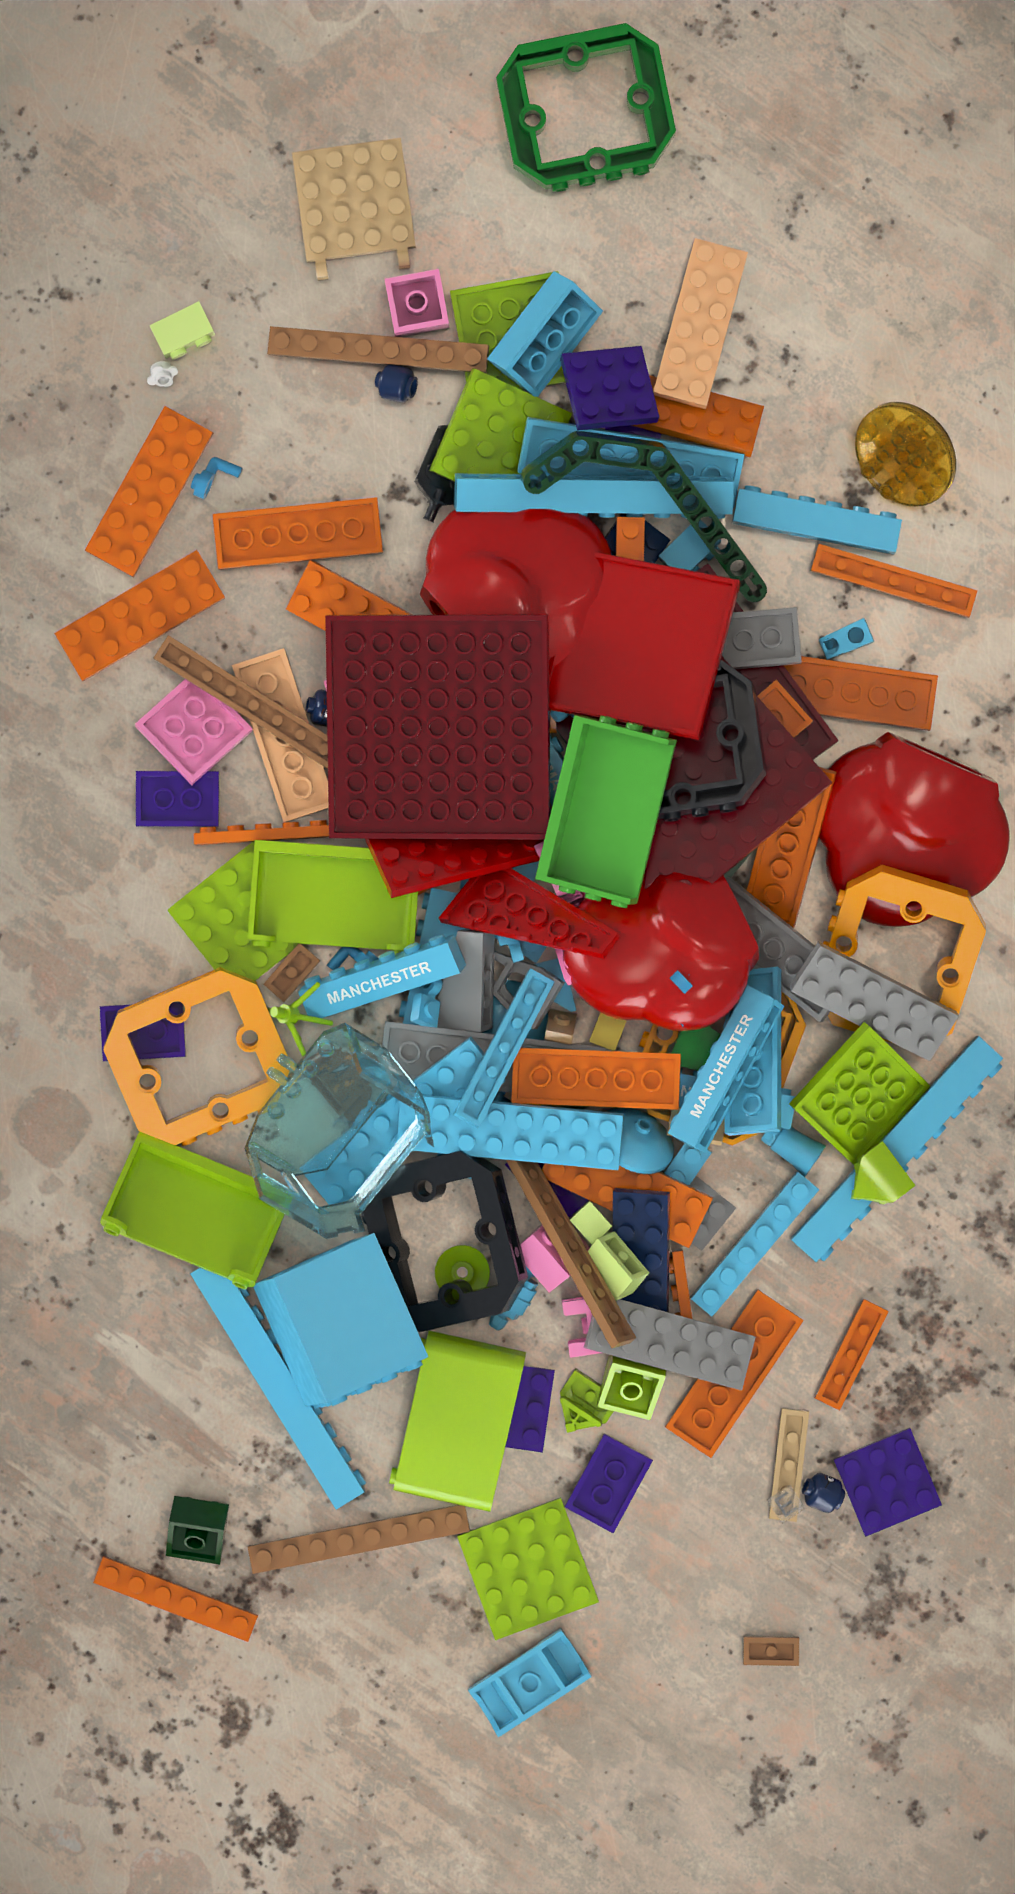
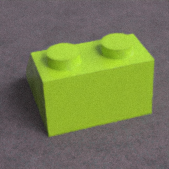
(630, 1387)

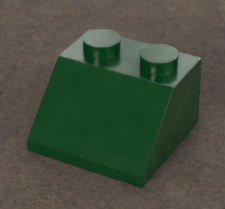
(197, 1530)

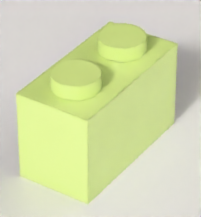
(182, 331)
(590, 1222)
(617, 1265)

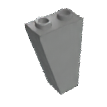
(468, 996)

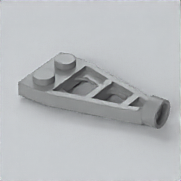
(505, 997)

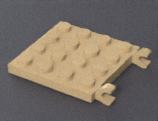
(354, 202)

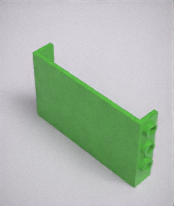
(606, 809)

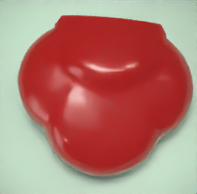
(517, 567)
(914, 814)
(669, 930)

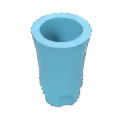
(794, 1148)

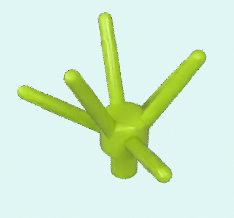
(290, 1015)

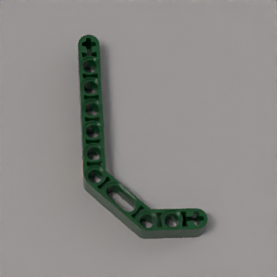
(661, 470)

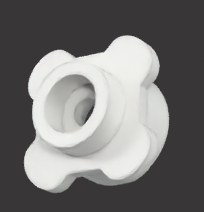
(162, 374)

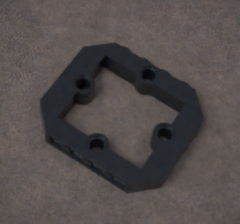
(746, 749)
(494, 1209)

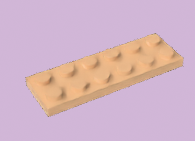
(700, 323)
(295, 778)

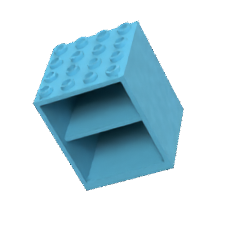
(341, 1322)

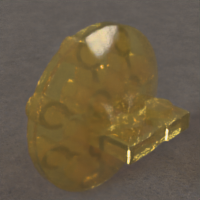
(905, 454)

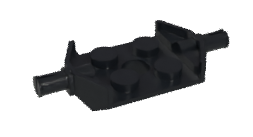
(433, 486)

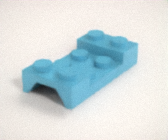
(530, 1682)

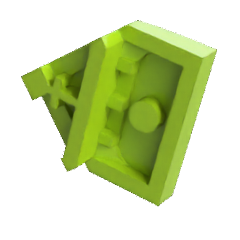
(880, 1177)
(580, 1401)

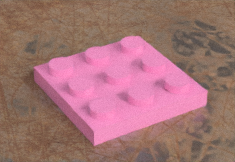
(193, 730)

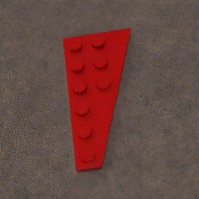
(430, 863)
(522, 910)

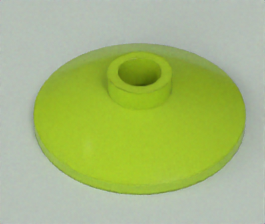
(466, 1257)

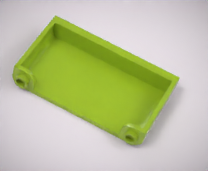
(325, 899)
(192, 1210)
(459, 1421)

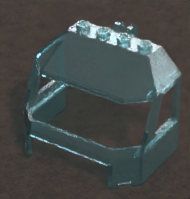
(318, 1116)

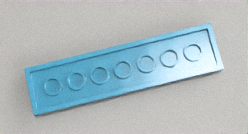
(693, 459)
(523, 1133)
(379, 1134)

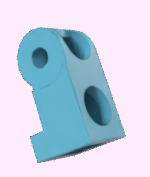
(846, 639)

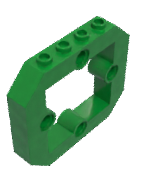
(618, 161)

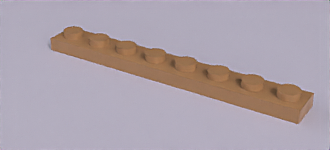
(377, 349)
(244, 699)
(573, 1252)
(358, 1538)

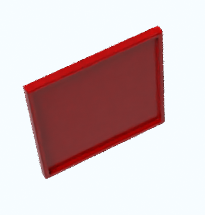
(647, 647)

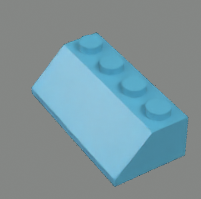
(544, 330)

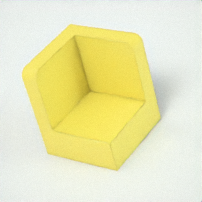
(607, 1031)

